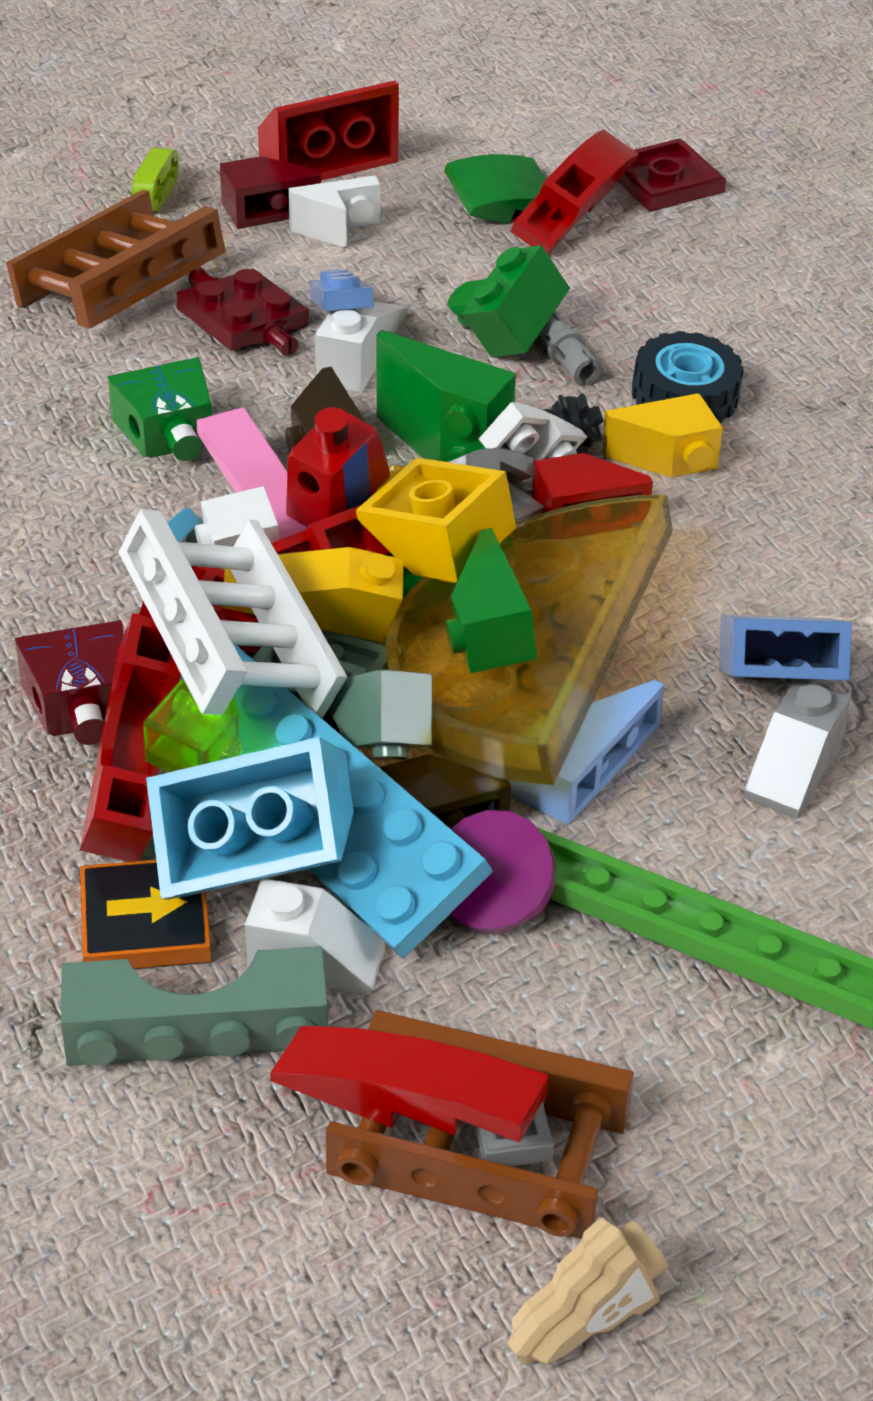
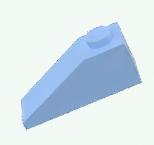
(603, 745)

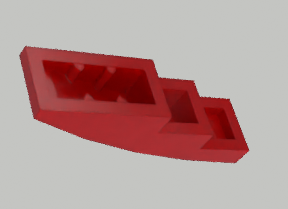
(413, 1077)

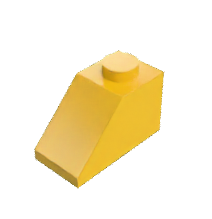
(664, 436)

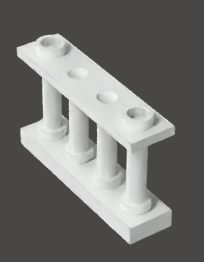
(203, 642)

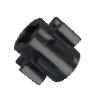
(578, 413)

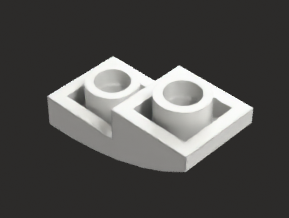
(532, 433)

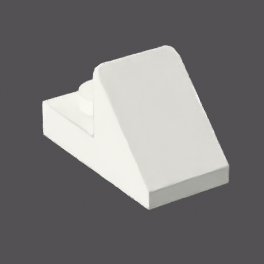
(331, 207)

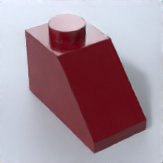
(258, 189)

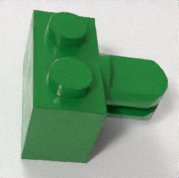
(512, 302)

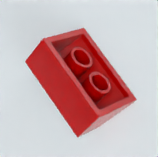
(336, 131)

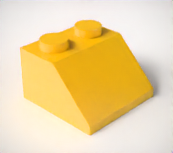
(436, 514)

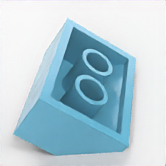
(250, 817)

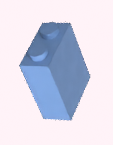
(785, 647)

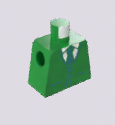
(161, 407)

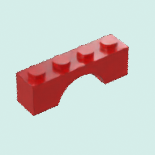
(118, 805)

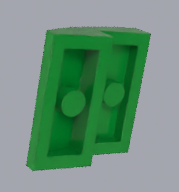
(495, 184)

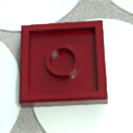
(670, 176)

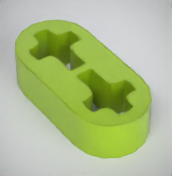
(157, 175)

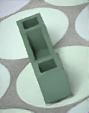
(121, 1018)

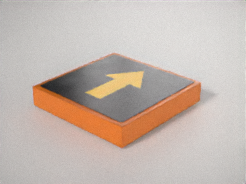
(131, 921)

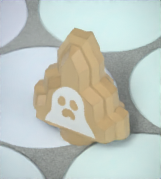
(589, 1293)

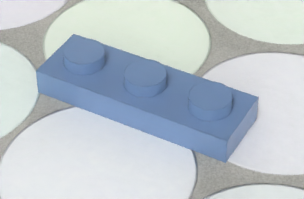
(340, 291)

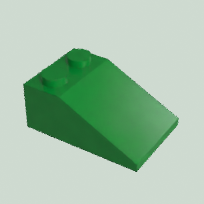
(437, 397)

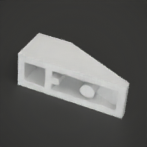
(349, 341)

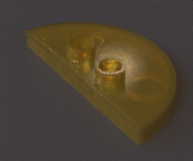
(583, 583)

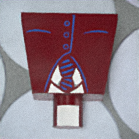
(70, 677)

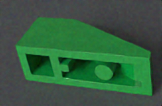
(490, 611)

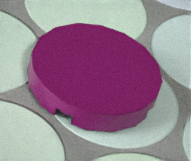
(520, 876)

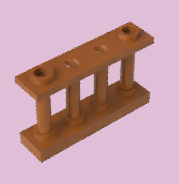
(116, 258)
(578, 1091)

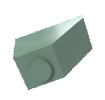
(385, 712)

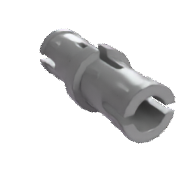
(569, 349)

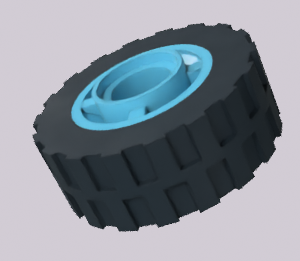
(685, 366)

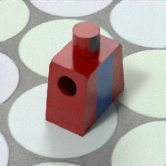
(334, 467)

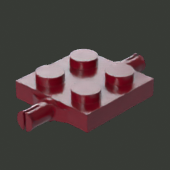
(243, 310)

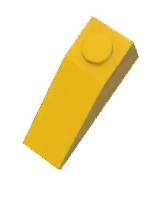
(345, 589)

